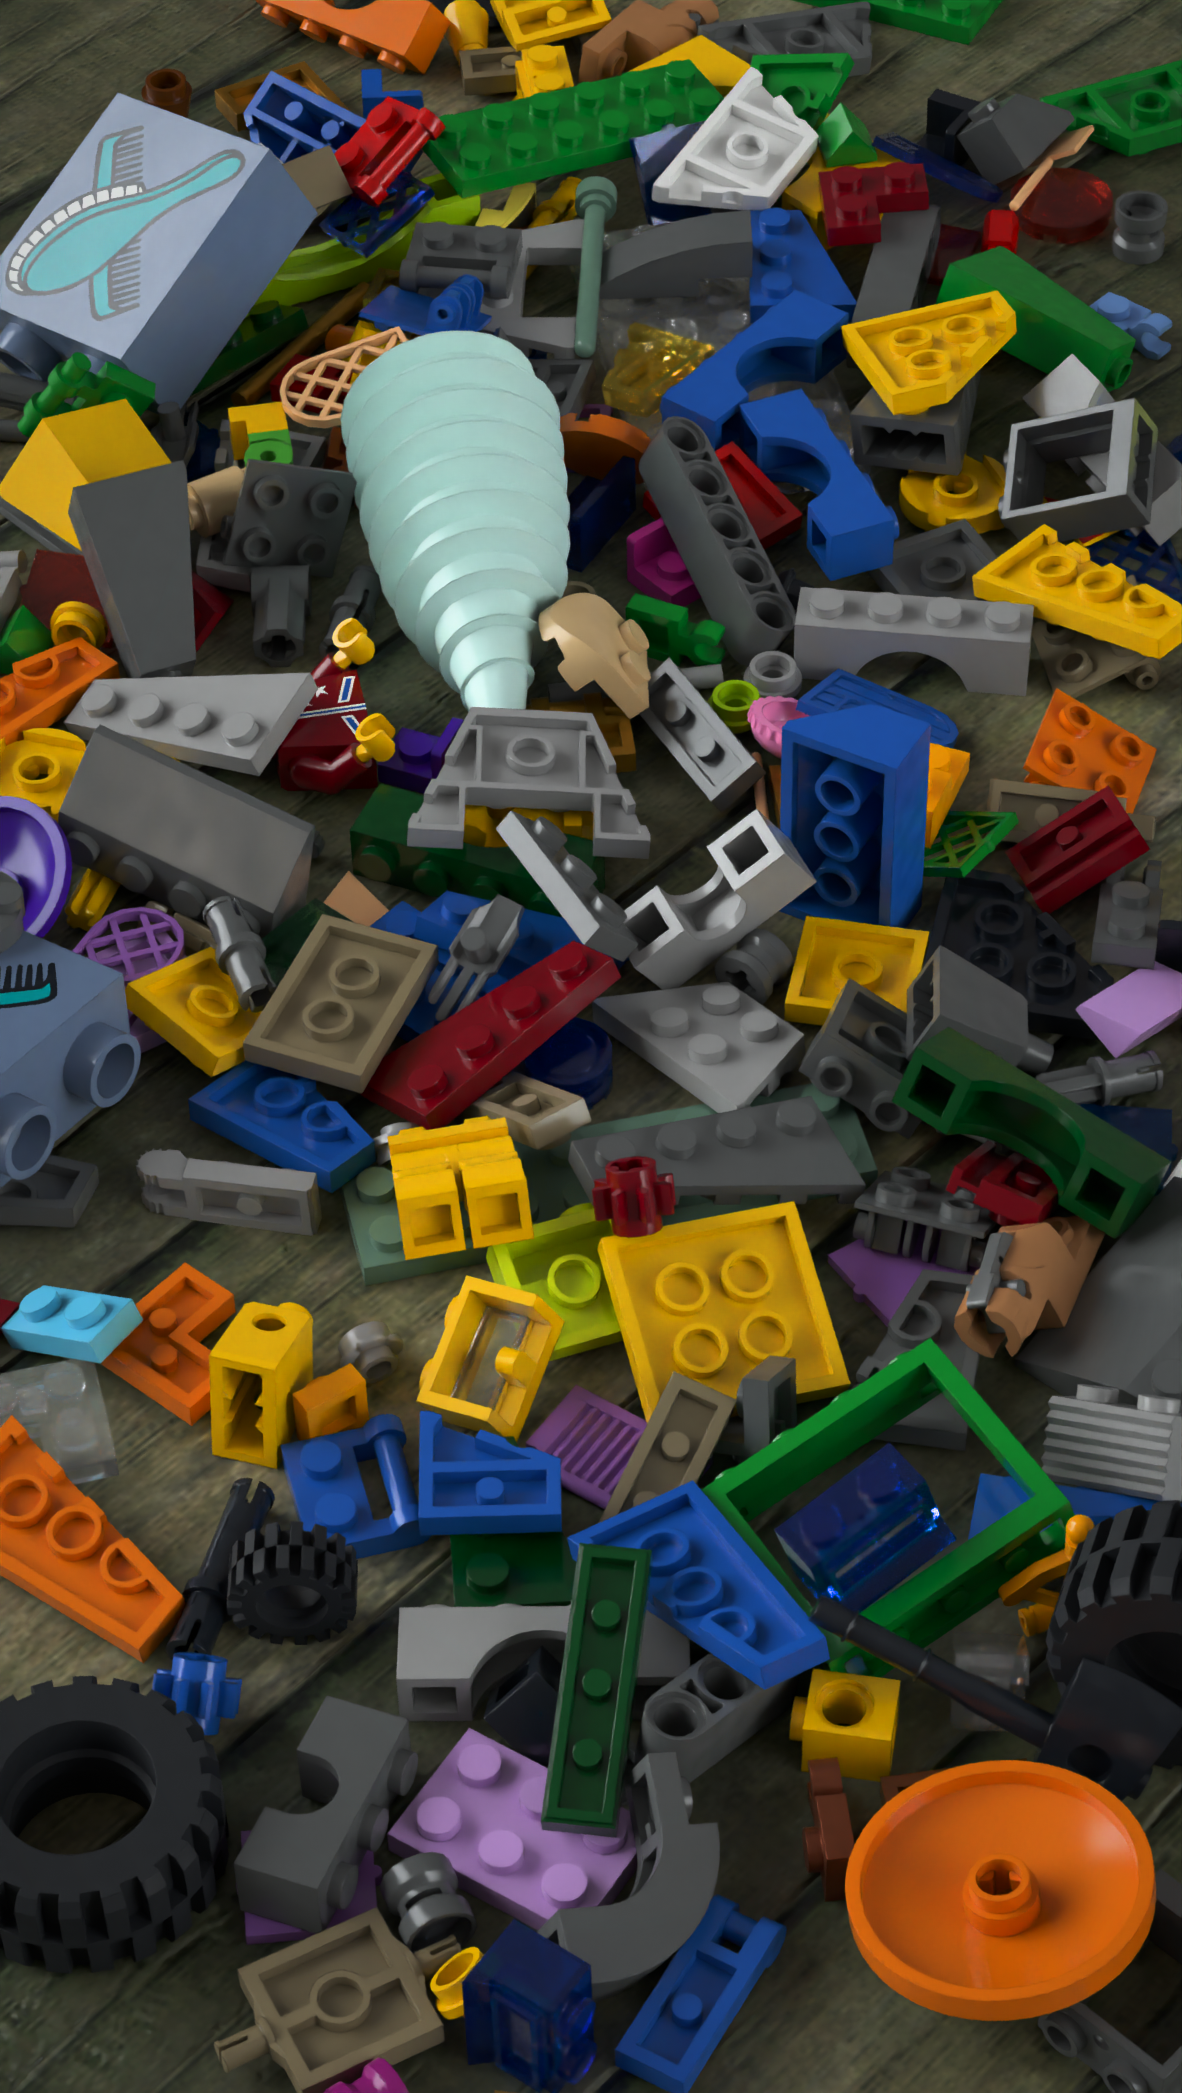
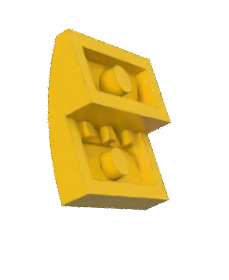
(546, 21)

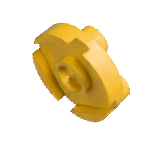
(976, 496)
(41, 752)

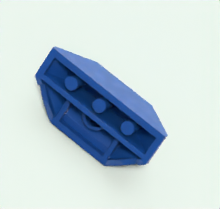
(300, 121)

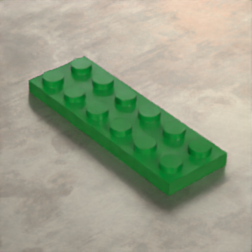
(567, 127)

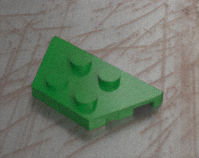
(1129, 111)

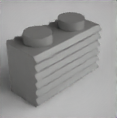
(1115, 1444)

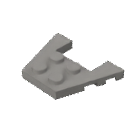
(542, 245)
(530, 762)

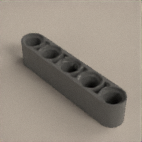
(899, 265)
(716, 540)

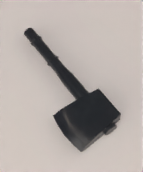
(1101, 1728)

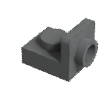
(764, 1408)

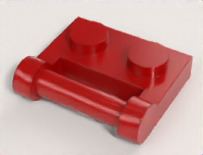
(385, 147)

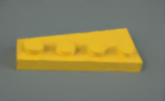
(1082, 594)

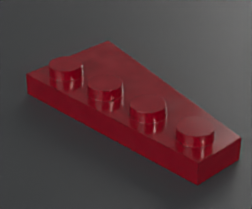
(479, 1045)

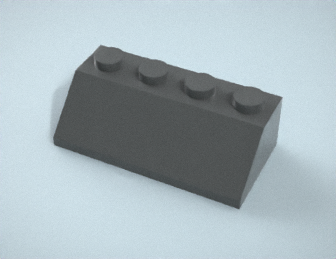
(183, 834)

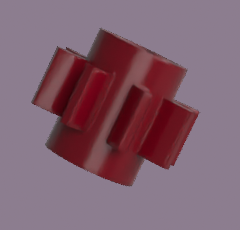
(634, 1196)

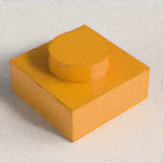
(331, 1404)

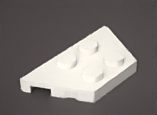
(740, 153)

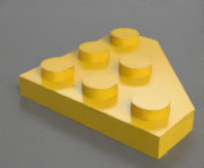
(929, 351)

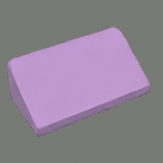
(1134, 1008)

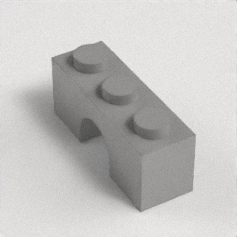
(753, 881)

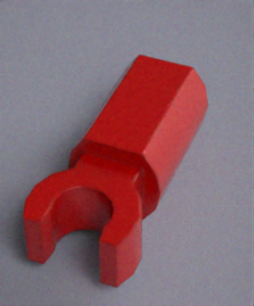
(1000, 229)

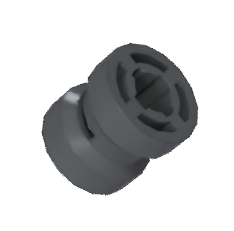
(1139, 222)
(426, 1901)

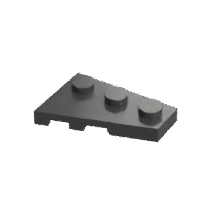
(927, 1313)

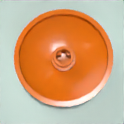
(1001, 1890)

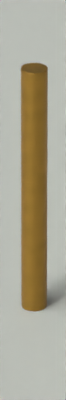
(304, 345)

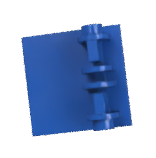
(452, 310)

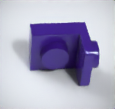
(417, 757)

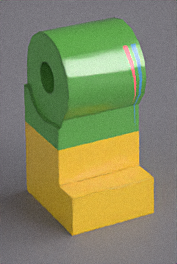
(260, 433)

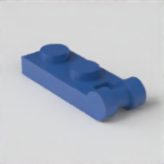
(698, 1997)

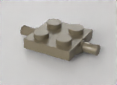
(339, 2004)

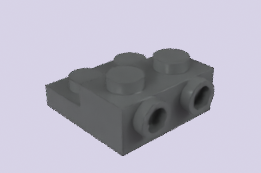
(863, 1057)

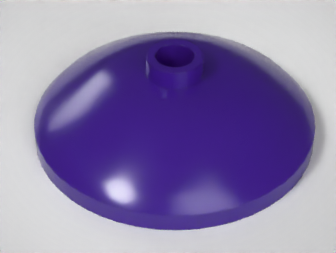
(38, 858)

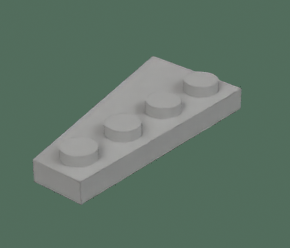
(199, 719)

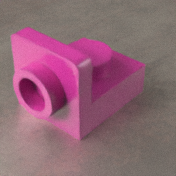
(658, 567)

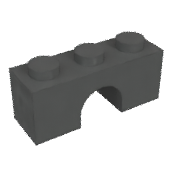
(309, 1863)

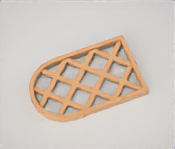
(332, 359)

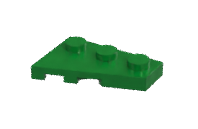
(805, 81)

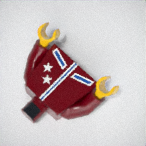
(334, 738)

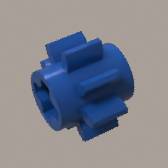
(200, 1688)

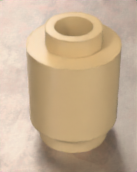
(213, 498)

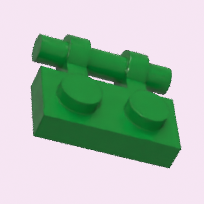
(75, 379)

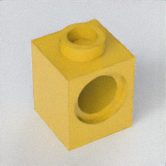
(852, 1699)

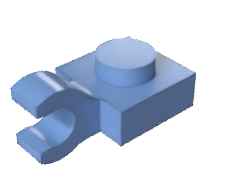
(1136, 322)

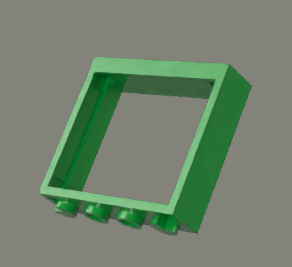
(960, 1580)

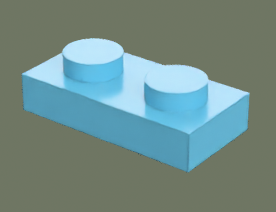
(71, 1323)

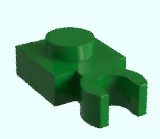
(673, 635)

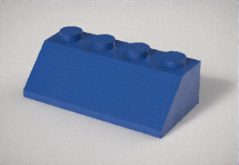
(857, 812)

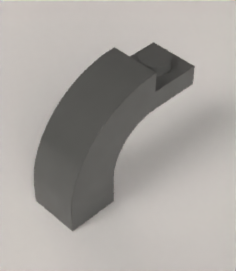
(670, 1889)

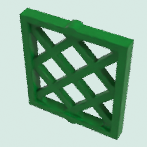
(997, 822)

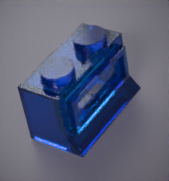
(865, 1532)
(531, 2010)

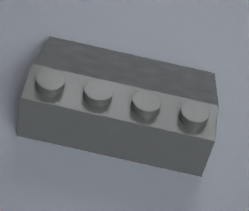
(1126, 1315)

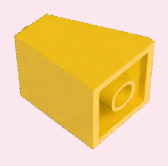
(74, 452)

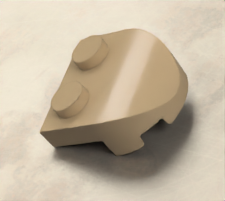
(599, 648)

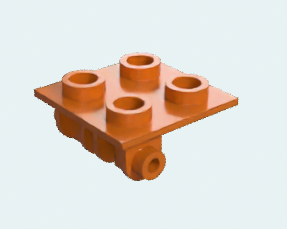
(1087, 752)

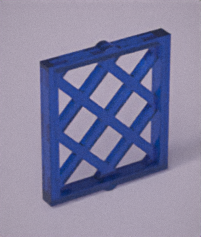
(385, 227)

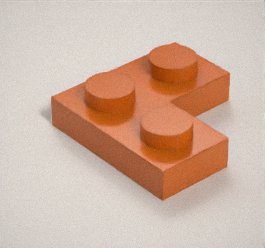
(165, 1349)

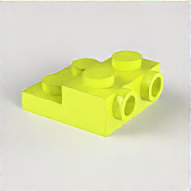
(566, 1274)

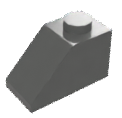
(1011, 134)

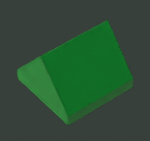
(844, 139)
(21, 638)

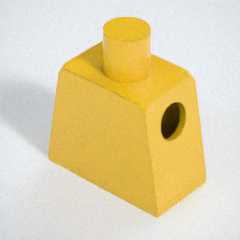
(262, 1353)

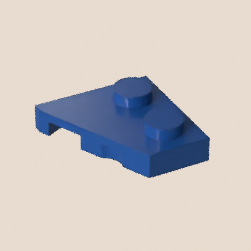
(484, 1484)

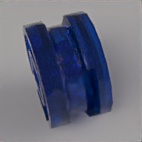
(575, 1061)

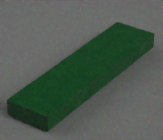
(597, 1690)

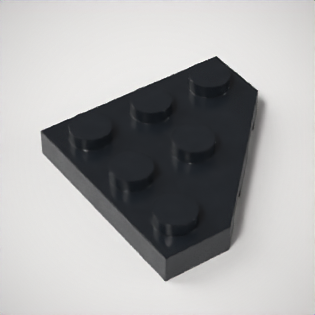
(1028, 951)

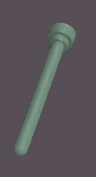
(596, 205)

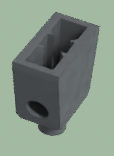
(975, 1005)

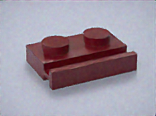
(1077, 850)
(1009, 1187)

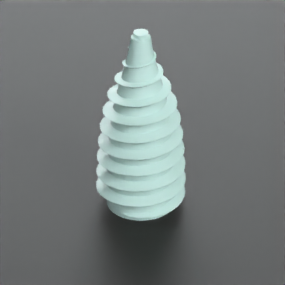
(463, 504)

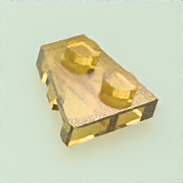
(649, 368)

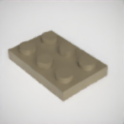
(341, 1003)

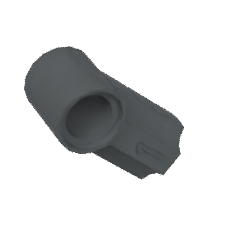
(279, 607)

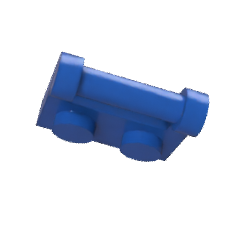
(331, 1490)

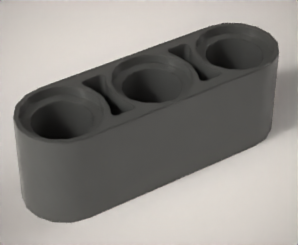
(708, 1714)

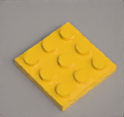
(720, 1301)

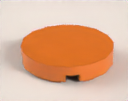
(599, 444)

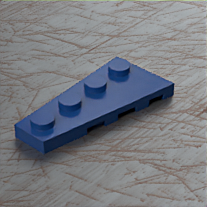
(714, 1586)

